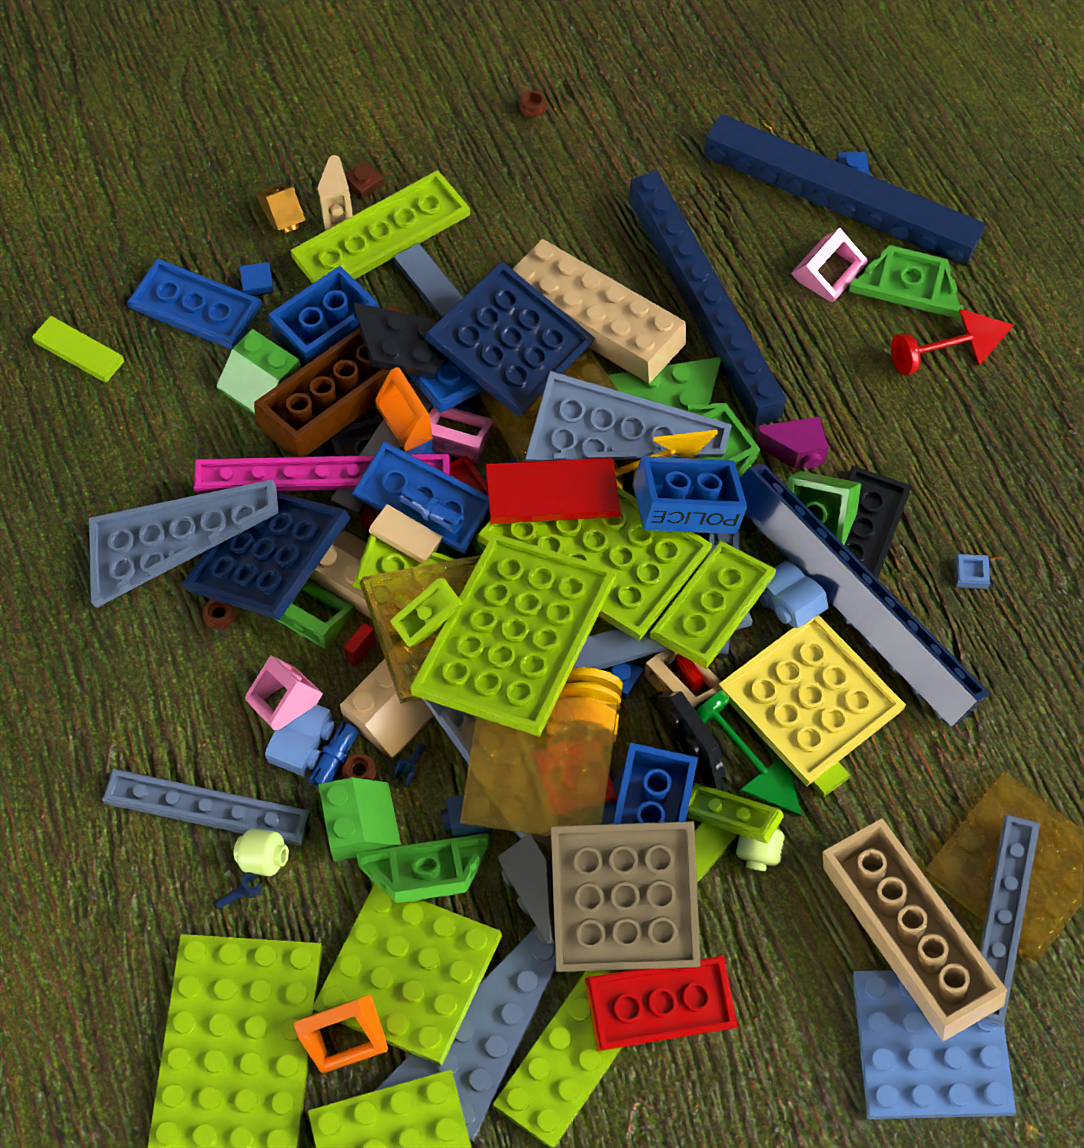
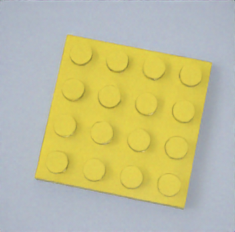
(811, 698)

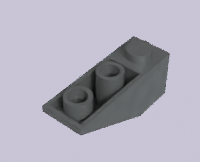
(530, 871)

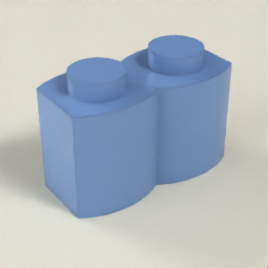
(793, 596)
(298, 742)

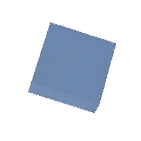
(972, 571)

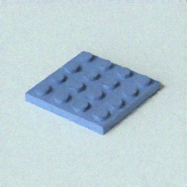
(915, 1072)

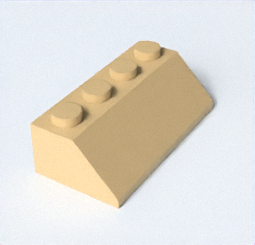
(339, 568)
(380, 716)

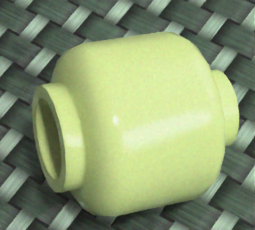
(260, 852)
(760, 854)

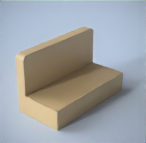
(405, 534)

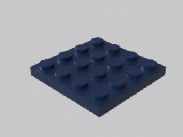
(509, 338)
(271, 560)

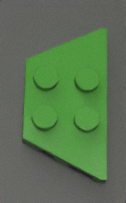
(911, 281)
(675, 383)
(740, 445)
(425, 868)

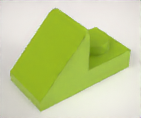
(426, 613)

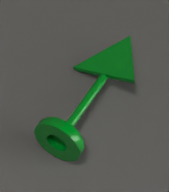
(773, 783)

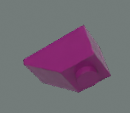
(795, 442)

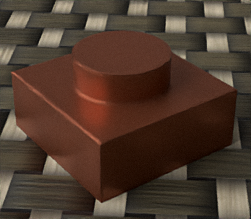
(364, 179)

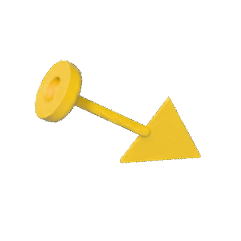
(683, 445)

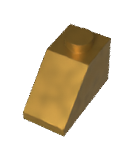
(281, 207)

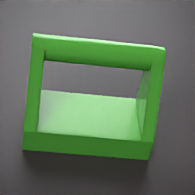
(312, 627)

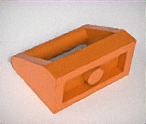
(403, 411)
(364, 1011)

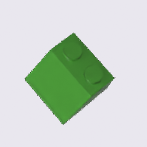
(255, 369)
(829, 499)
(358, 816)

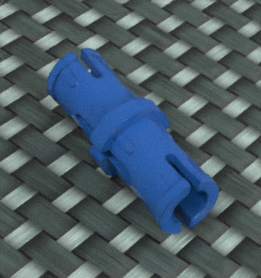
(431, 508)
(334, 754)

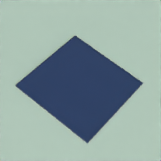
(470, 405)

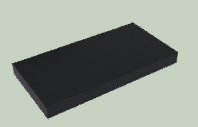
(876, 518)

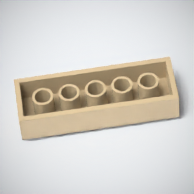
(624, 324)
(914, 930)

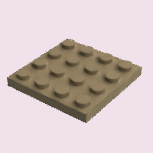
(625, 896)

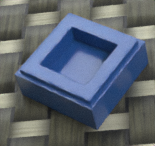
(256, 278)

